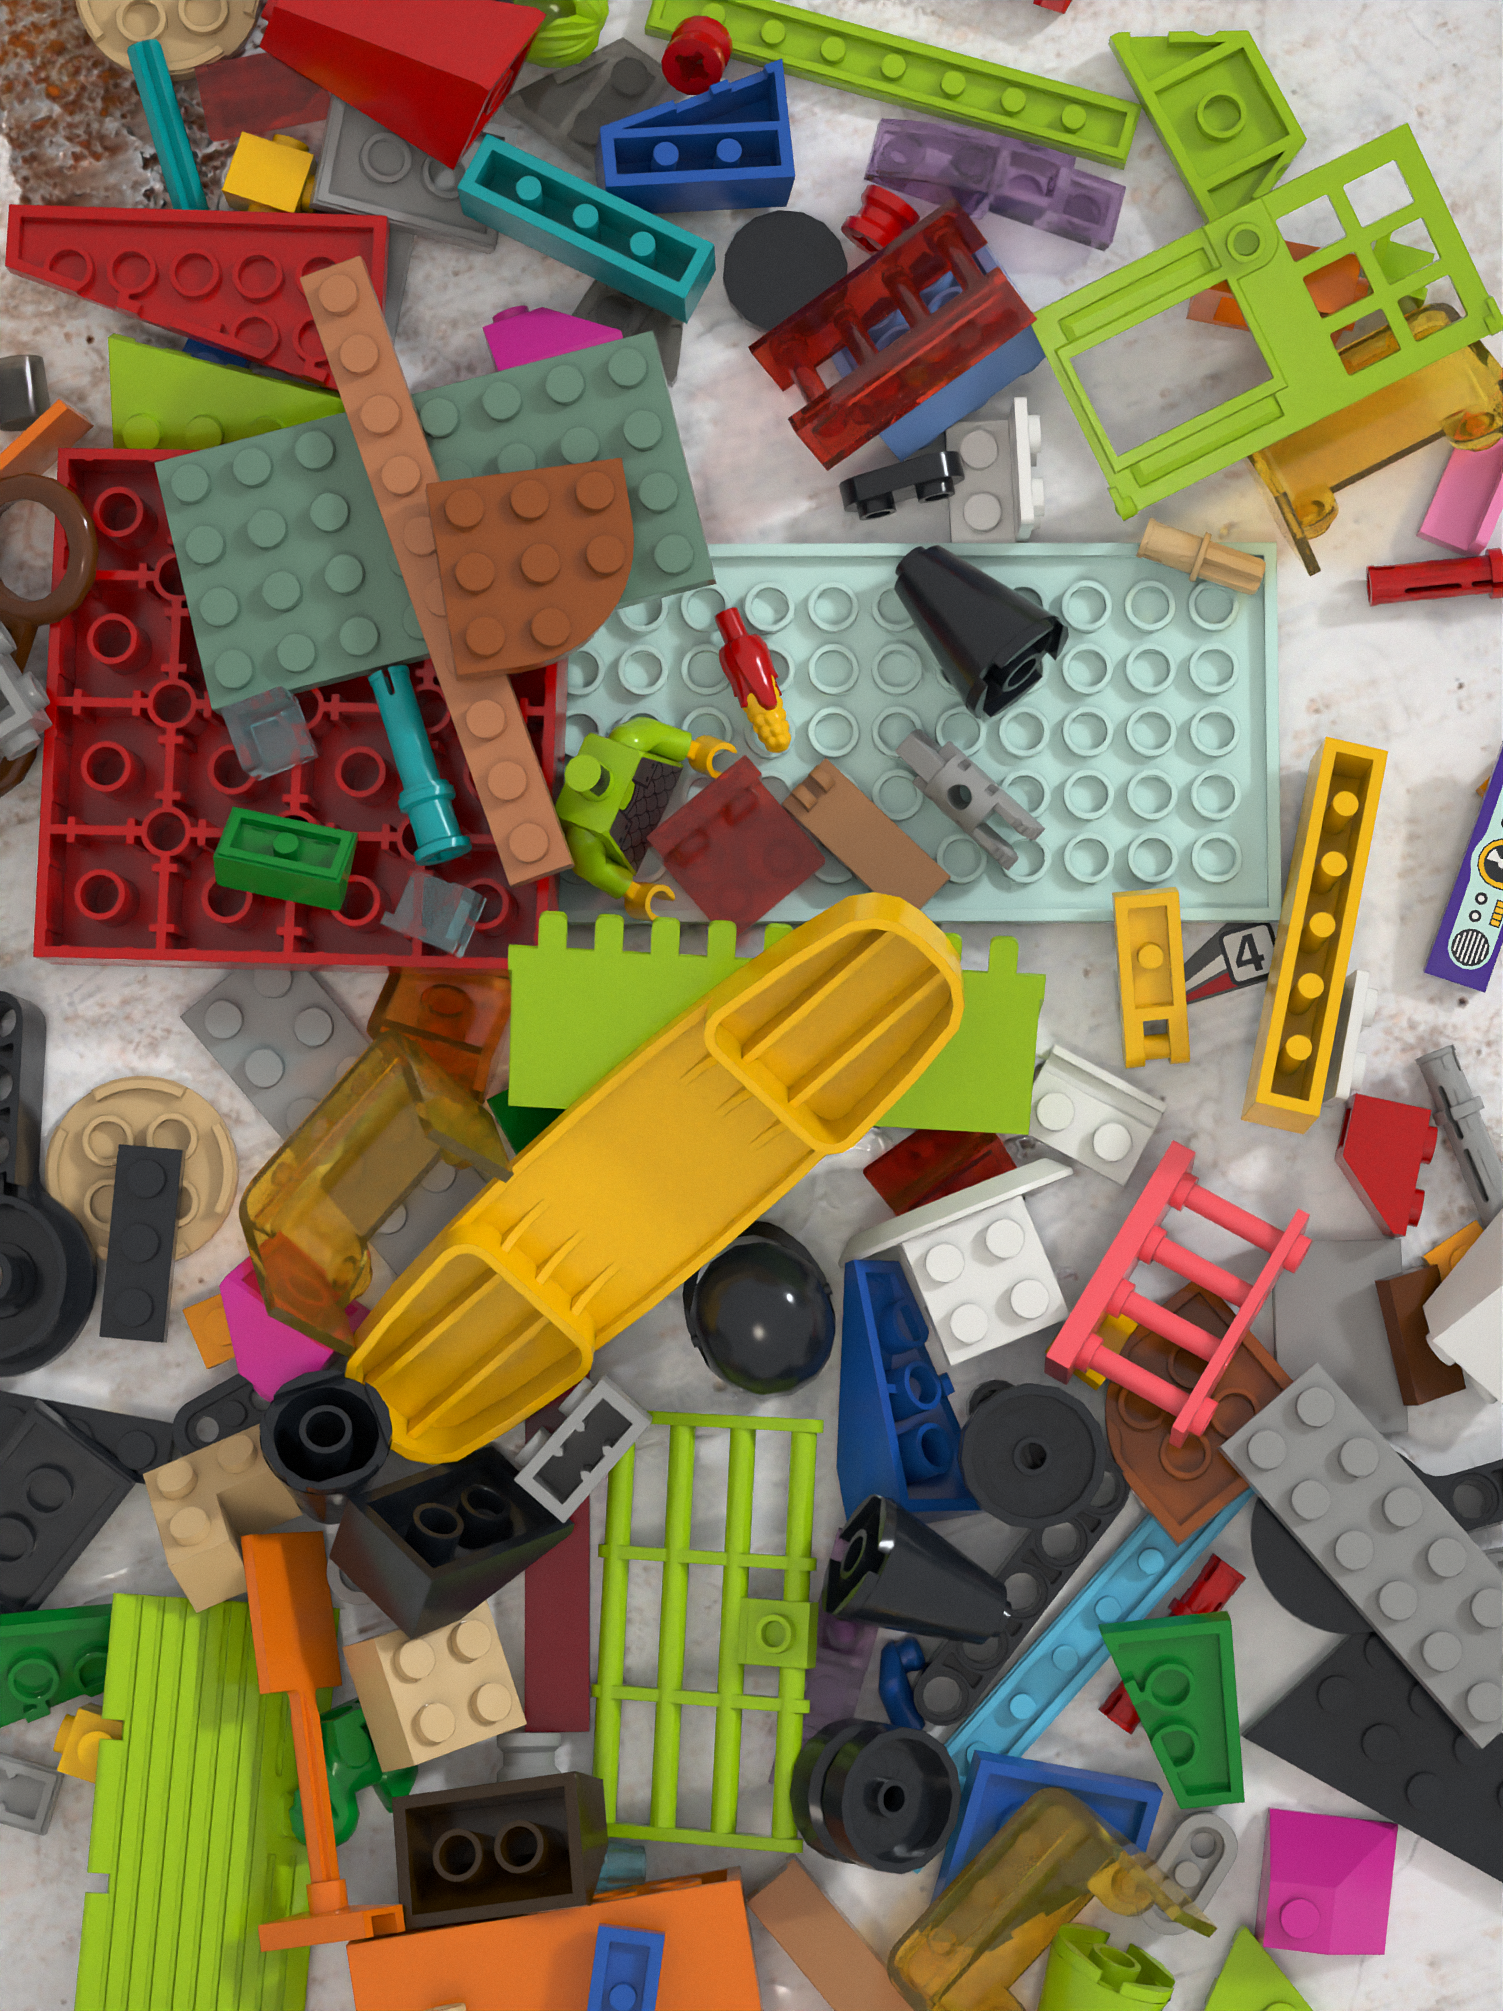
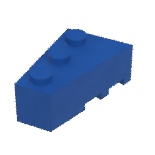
(704, 152)

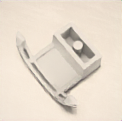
(977, 1261)

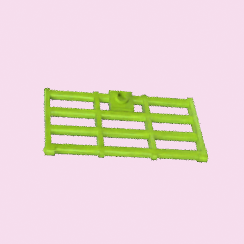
(750, 1631)

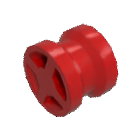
(694, 40)
(879, 220)

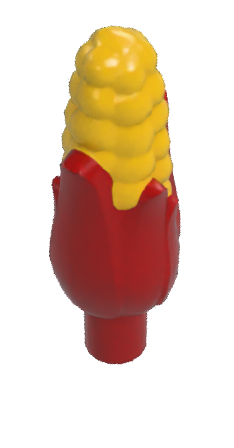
(752, 678)

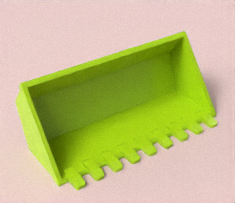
(592, 1007)

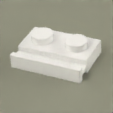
(1092, 1115)

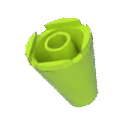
(1097, 1977)

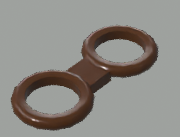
(24, 615)

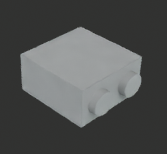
(574, 1459)

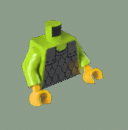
(617, 799)

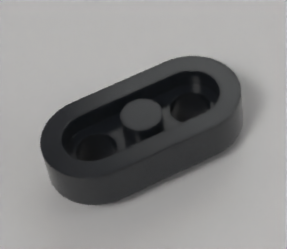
(924, 477)
(227, 1404)

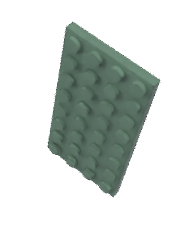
(292, 553)

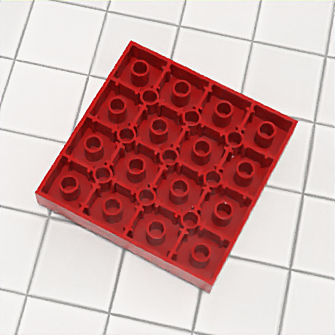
(149, 776)

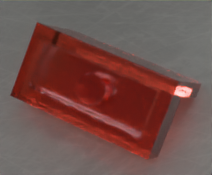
(257, 96)
(935, 1165)

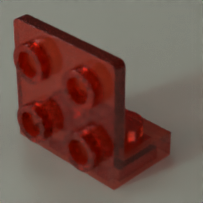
(735, 848)

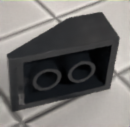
(443, 1539)

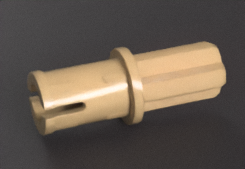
(1201, 557)

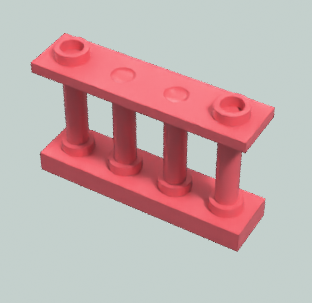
(1145, 1240)

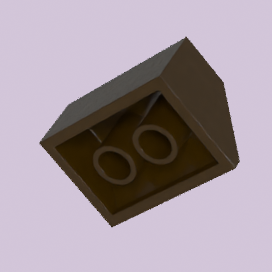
(499, 1849)

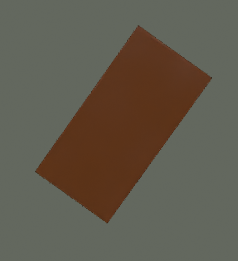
(1418, 1369)

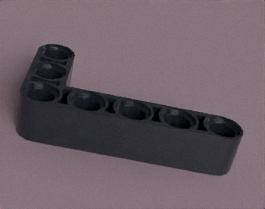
(1026, 1557)

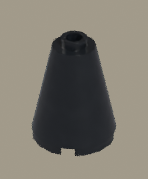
(977, 628)
(326, 1440)
(911, 1579)

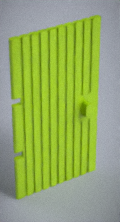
(192, 1820)

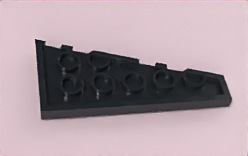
(1391, 1746)

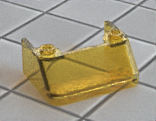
(1447, 398)
(349, 1173)
(1018, 1896)

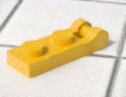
(1151, 975)

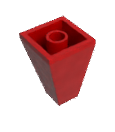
(411, 65)

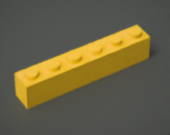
(1314, 936)

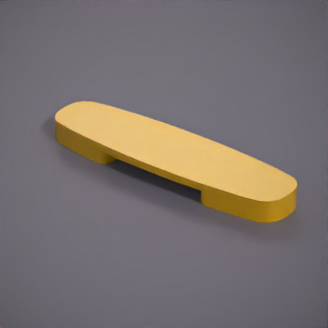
(658, 1172)

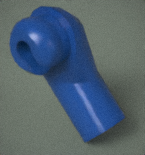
(894, 1687)

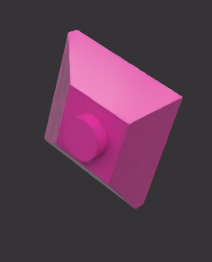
(539, 334)
(266, 1348)
(1325, 1883)

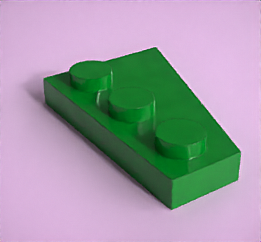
(51, 1659)
(1187, 1700)

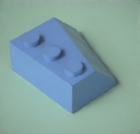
(966, 392)

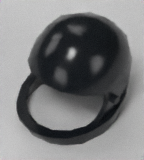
(762, 1315)

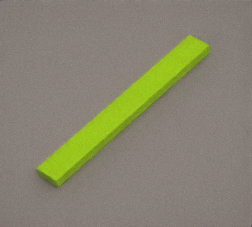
(916, 76)

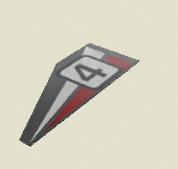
(1230, 960)

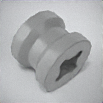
(528, 1755)

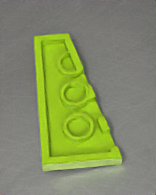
(197, 404)

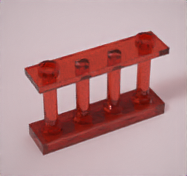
(912, 366)

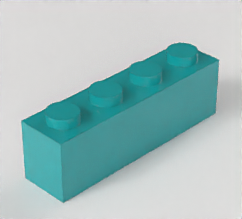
(587, 228)

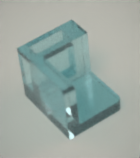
(269, 733)
(436, 913)

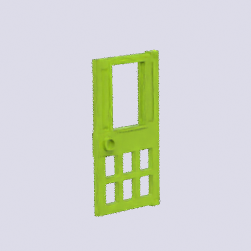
(1280, 314)

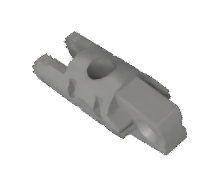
(939, 779)

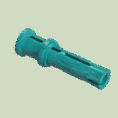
(425, 795)

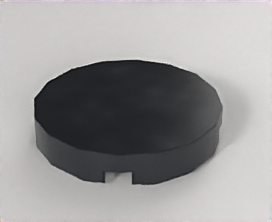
(780, 266)

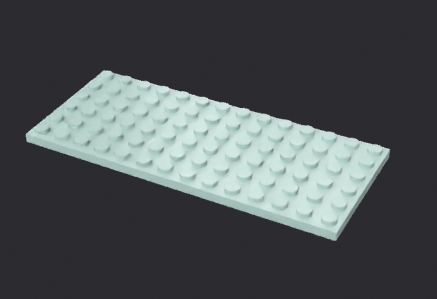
(1133, 750)

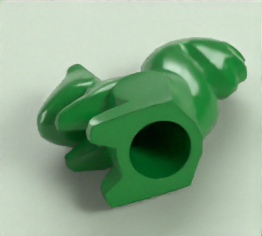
(351, 1768)

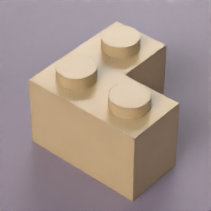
(206, 1506)

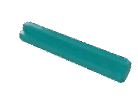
(166, 125)

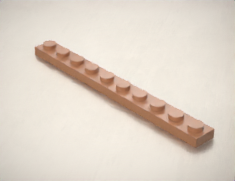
(398, 470)

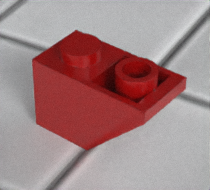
(1381, 1158)

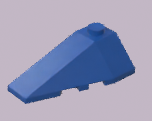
(893, 1405)

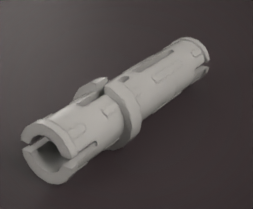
(1465, 1129)

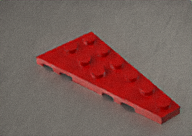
(202, 272)

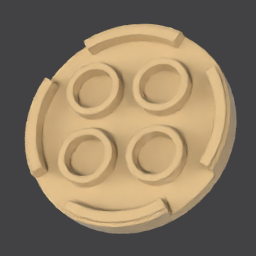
(188, 30)
(147, 1114)

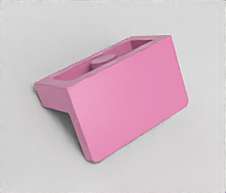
(1466, 501)

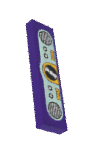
(1473, 915)

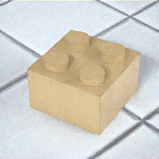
(434, 1689)

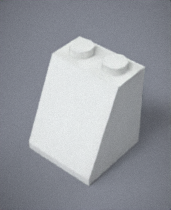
(1468, 1314)

